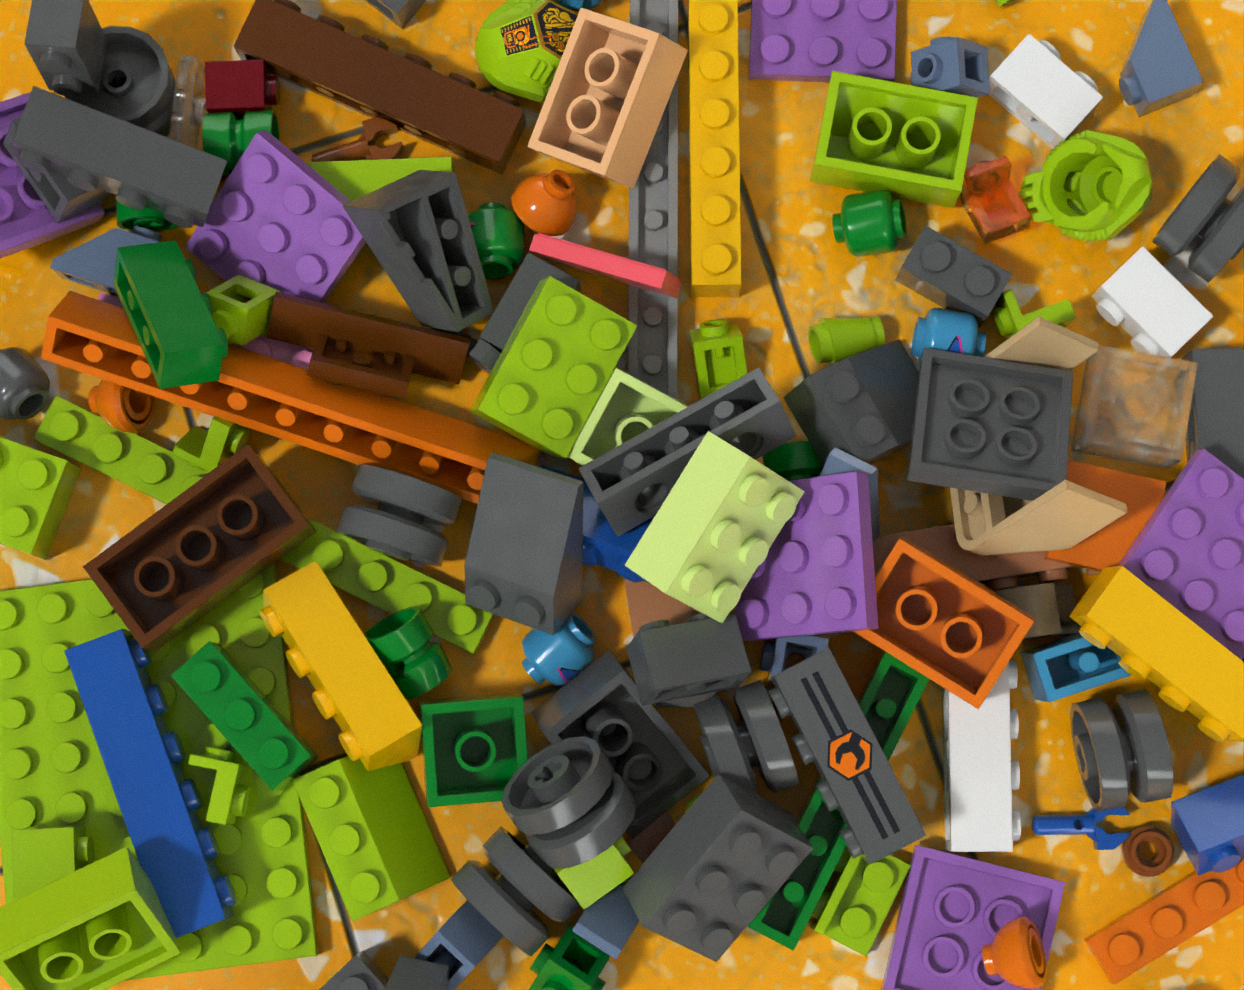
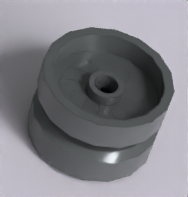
(134, 81)
(1209, 216)
(401, 510)
(747, 743)
(1121, 750)
(569, 802)
(513, 894)

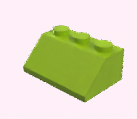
(894, 139)
(371, 833)
(86, 929)

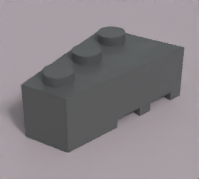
(426, 247)

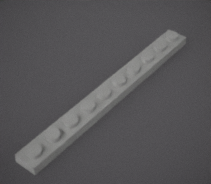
(655, 226)

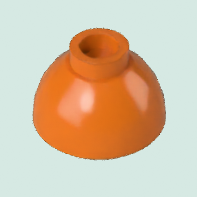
(546, 202)
(121, 406)
(1017, 954)

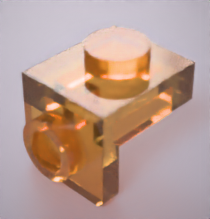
(993, 200)

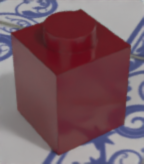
(240, 87)

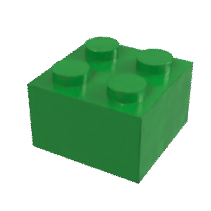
(471, 747)

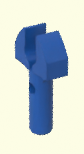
(1081, 825)

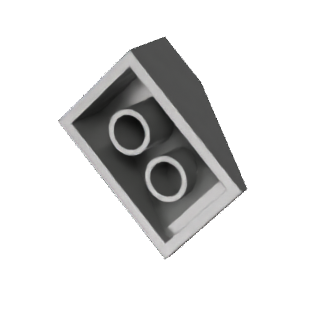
(859, 404)
(526, 545)
(635, 738)

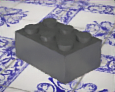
(717, 868)

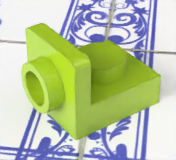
(717, 355)

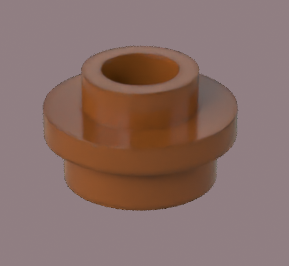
(1163, 851)

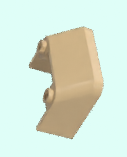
(1063, 514)

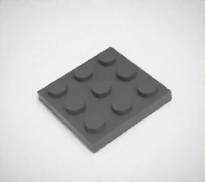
(990, 425)

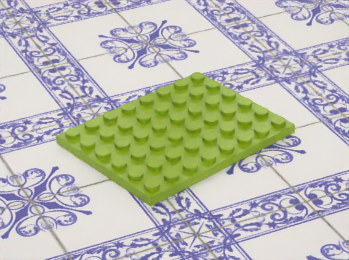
(58, 777)

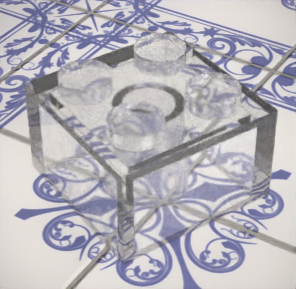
(1134, 407)

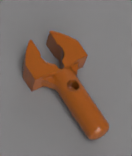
(365, 146)

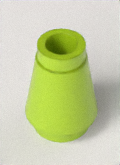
(843, 337)

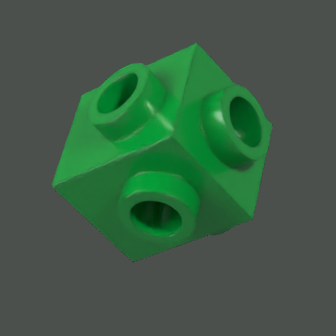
(570, 965)

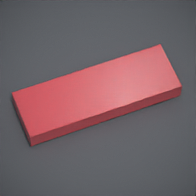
(606, 265)

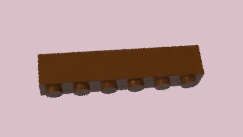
(382, 84)

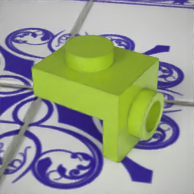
(1010, 319)
(212, 447)
(229, 794)

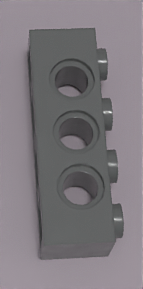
(641, 472)

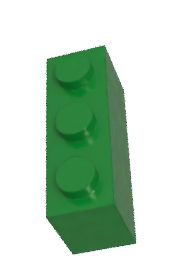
(169, 314)
(245, 716)

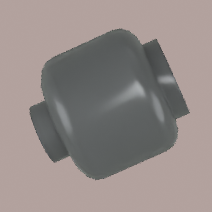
(22, 385)

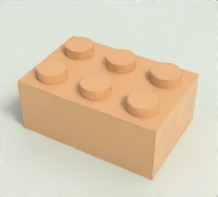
(607, 97)

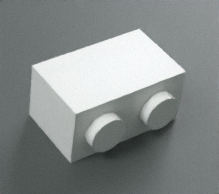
(1043, 91)
(1150, 306)

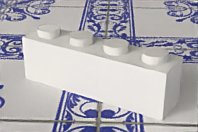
(980, 769)

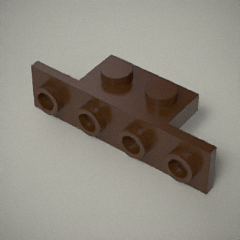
(365, 348)

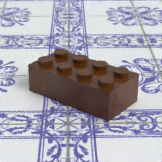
(199, 549)

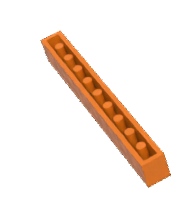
(287, 403)

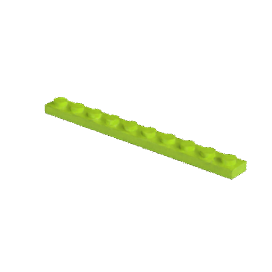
(342, 559)

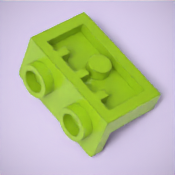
(858, 900)

